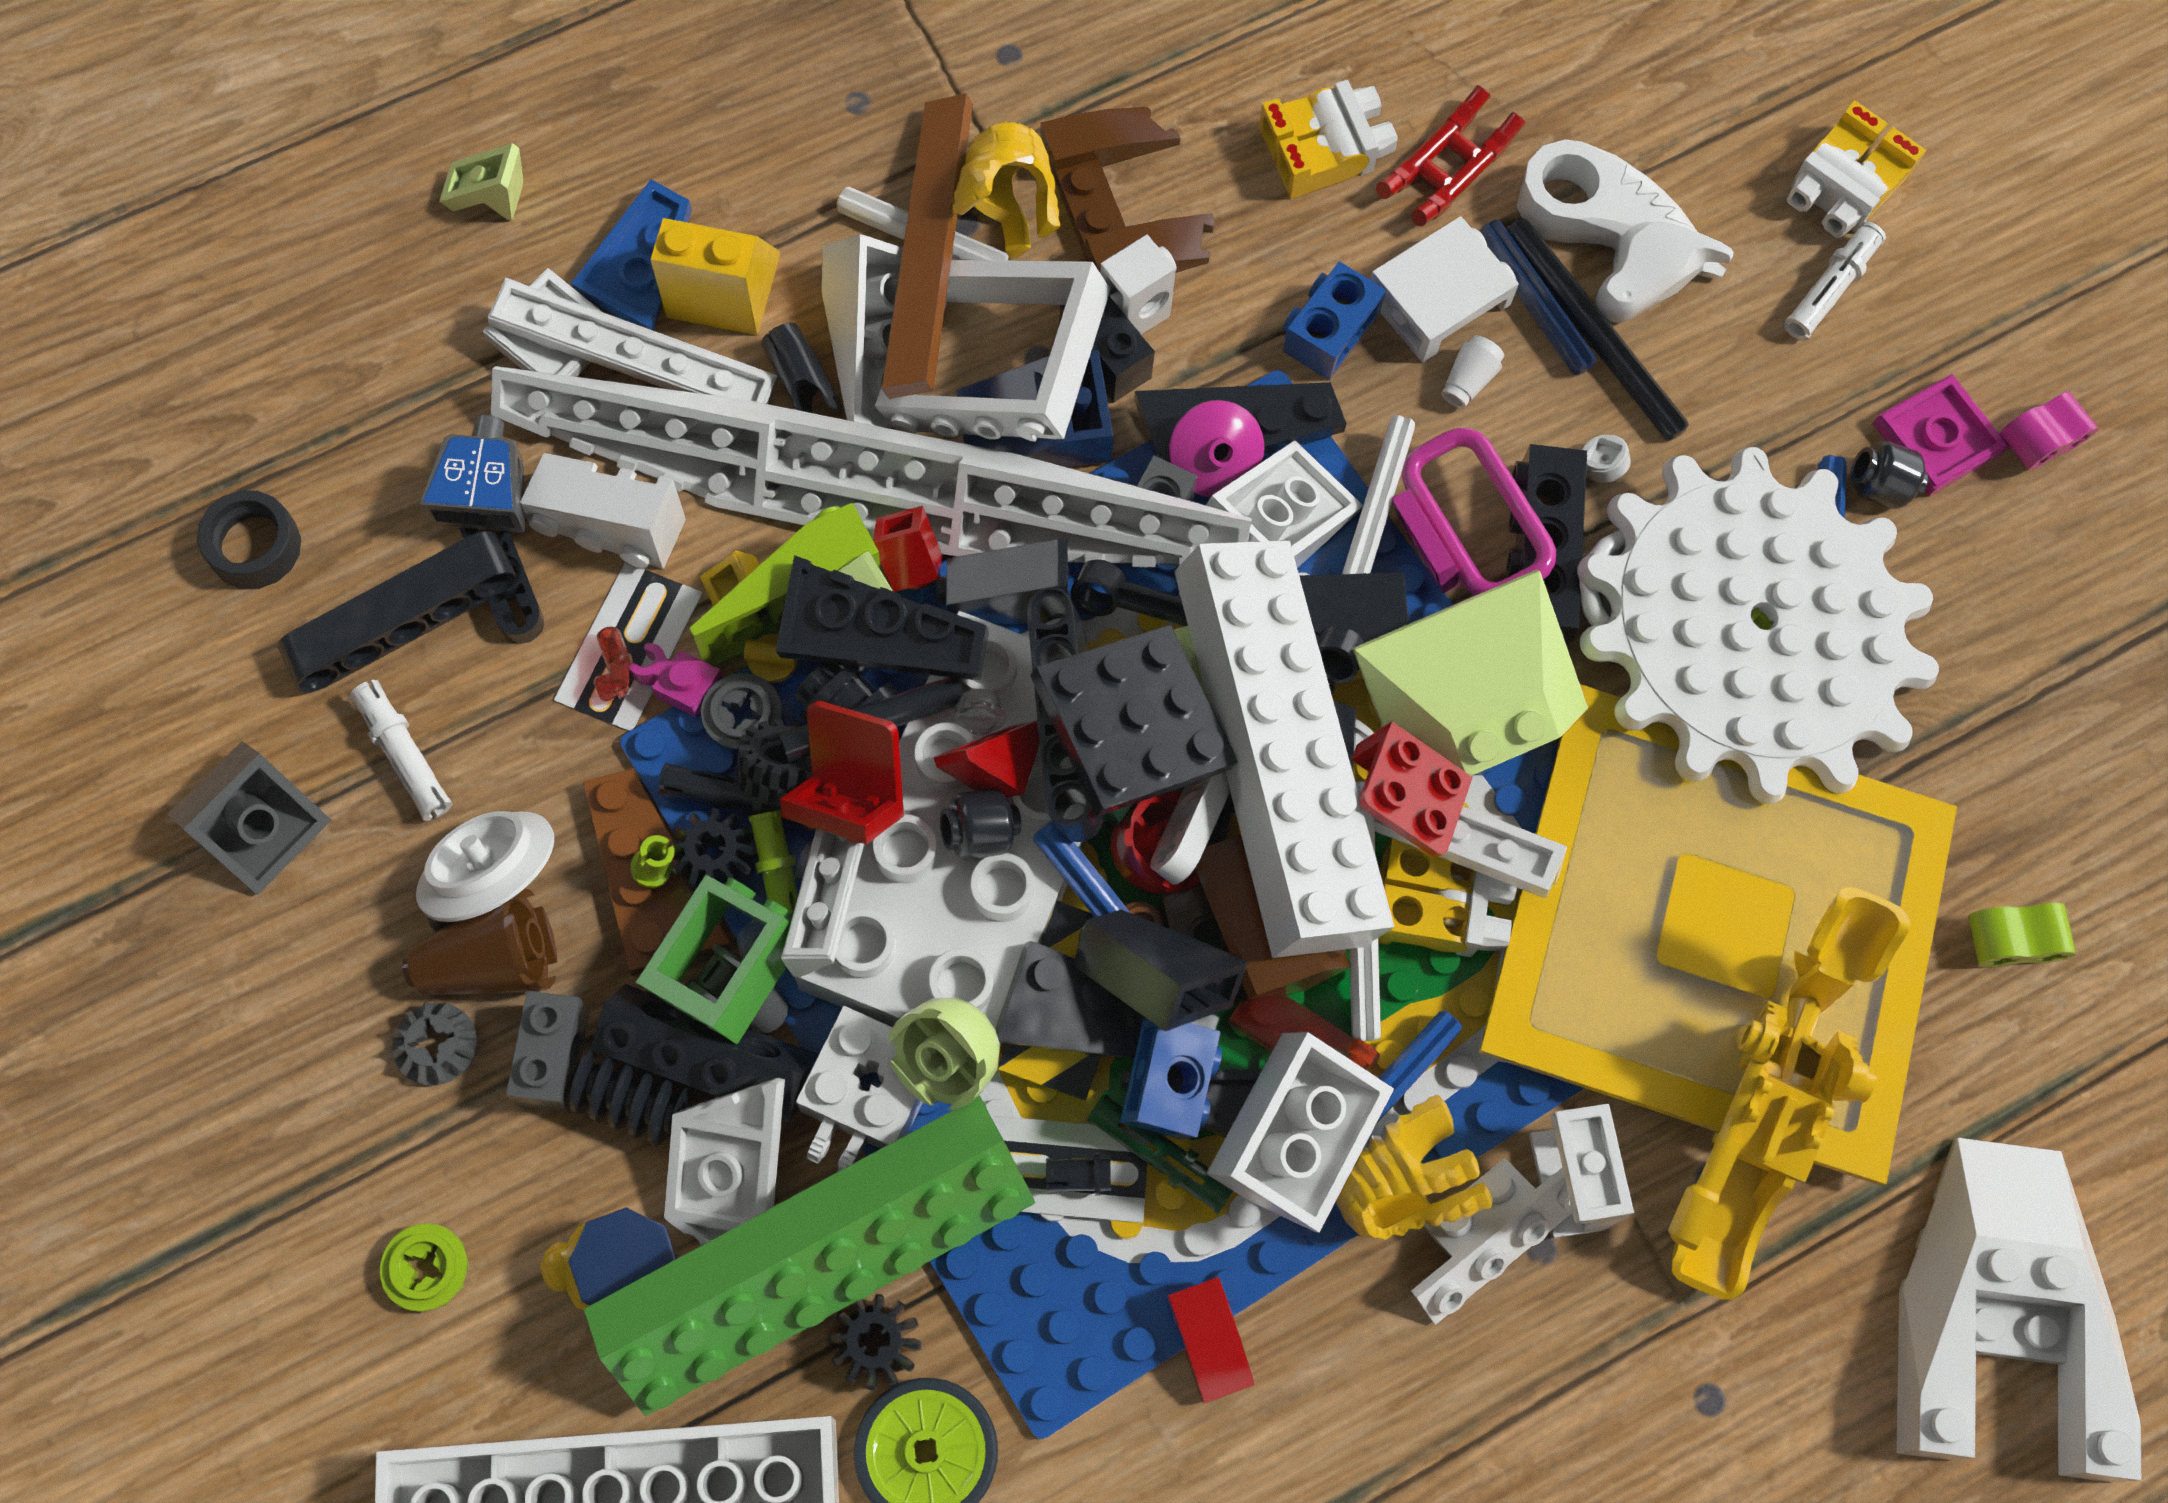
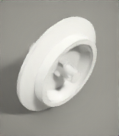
(483, 864)

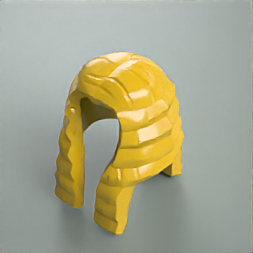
(988, 185)
(1391, 1184)

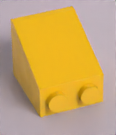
(713, 275)

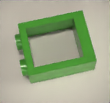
(752, 979)

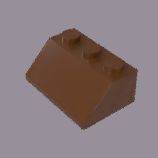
(1235, 905)

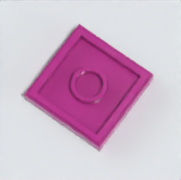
(1946, 431)

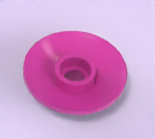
(1205, 428)

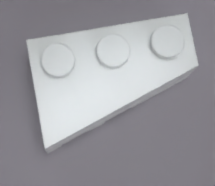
(605, 510)

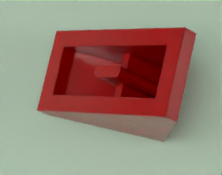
(995, 760)

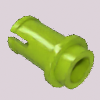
(652, 864)

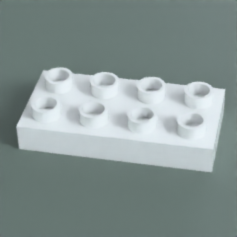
(918, 912)

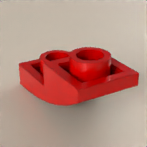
(1211, 1340)

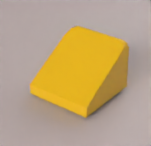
(728, 574)

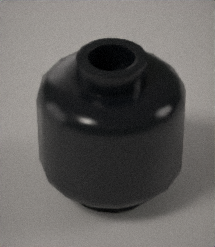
(1889, 474)
(979, 824)

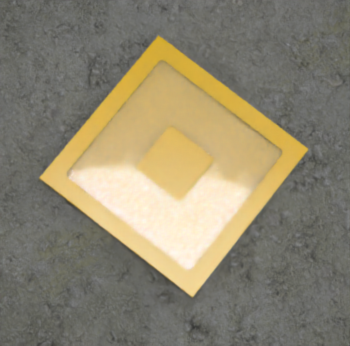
(1688, 920)

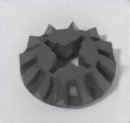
(733, 693)
(453, 1055)

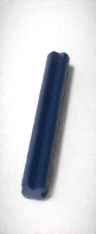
(1540, 300)

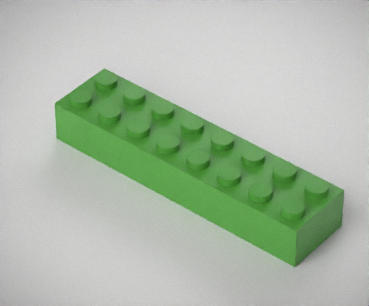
(808, 1257)

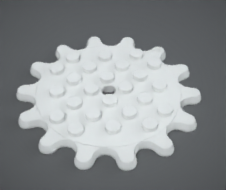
(1718, 679)

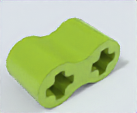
(2021, 935)

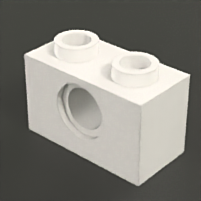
(1141, 282)

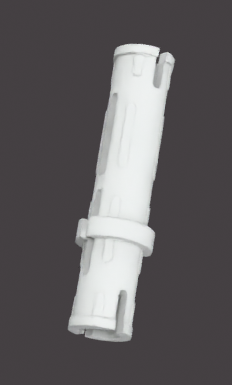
(1845, 266)
(390, 732)

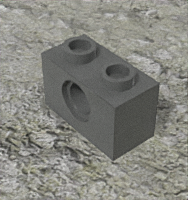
(547, 1051)

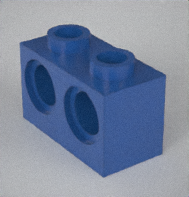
(1338, 322)

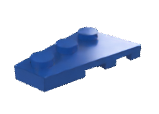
(620, 270)

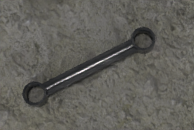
(1171, 609)

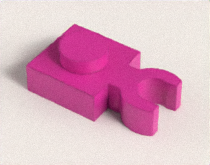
(678, 681)

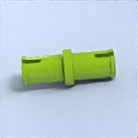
(774, 859)

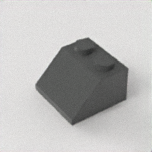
(249, 817)

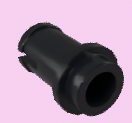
(1078, 1174)

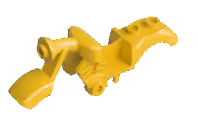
(1783, 1097)

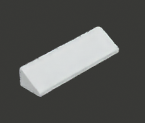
(821, 903)

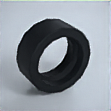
(227, 513)

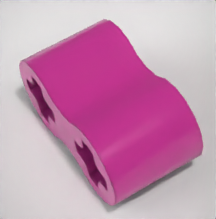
(2049, 430)

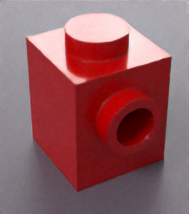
(908, 549)

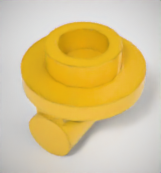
(764, 660)

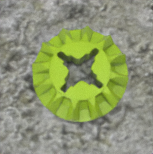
(419, 1242)

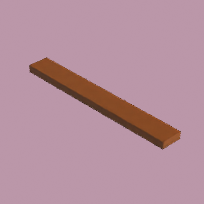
(927, 249)

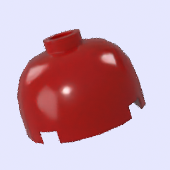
(1136, 840)

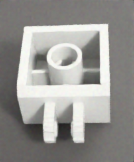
(836, 1095)

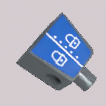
(477, 481)

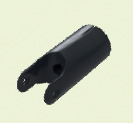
(798, 367)

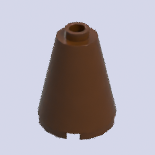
(487, 953)

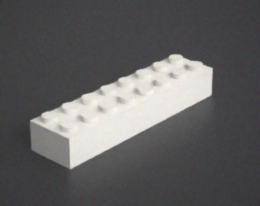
(1293, 769)
(677, 1465)

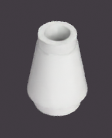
(1472, 370)

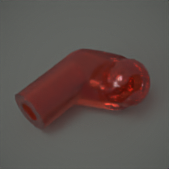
(617, 662)

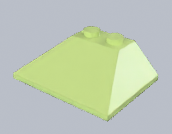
(1478, 676)

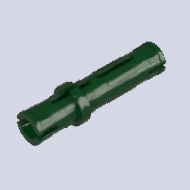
(1107, 1117)

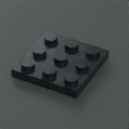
(1133, 719)

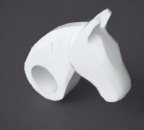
(1626, 211)

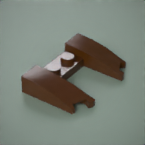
(1078, 151)

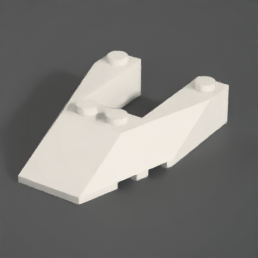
(2016, 1279)

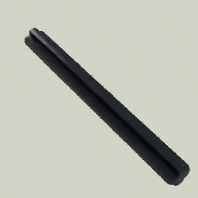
(1599, 332)

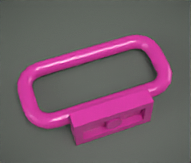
(1433, 534)

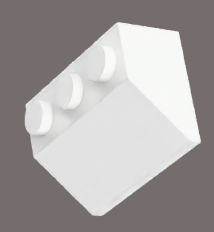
(1301, 1130)

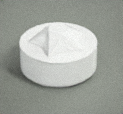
(1607, 458)

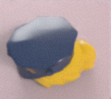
(606, 1256)

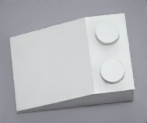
(1289, 501)

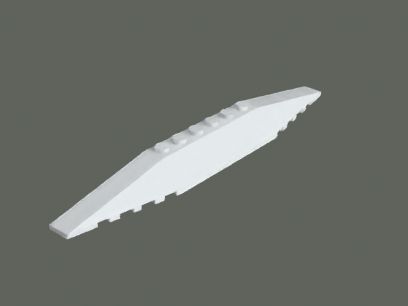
(803, 462)

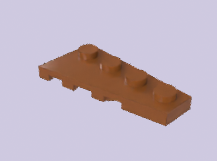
(644, 916)

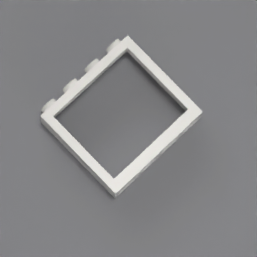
(1016, 282)

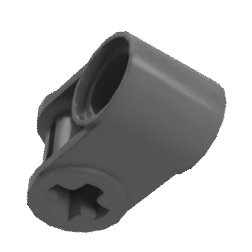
(715, 978)

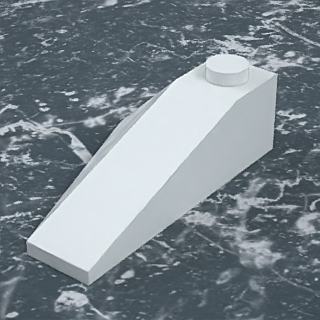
(859, 307)

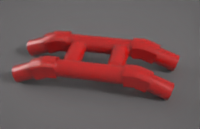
(1450, 135)

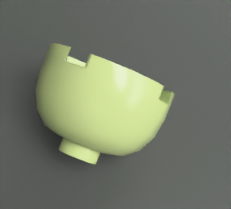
(945, 1051)

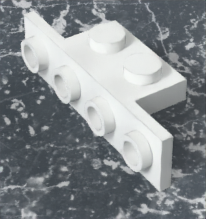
(1491, 1237)

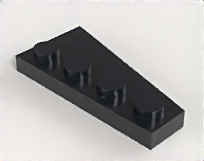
(1282, 411)

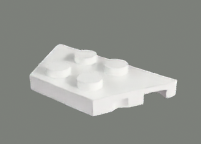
(724, 1160)

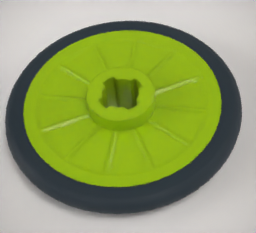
(922, 1412)

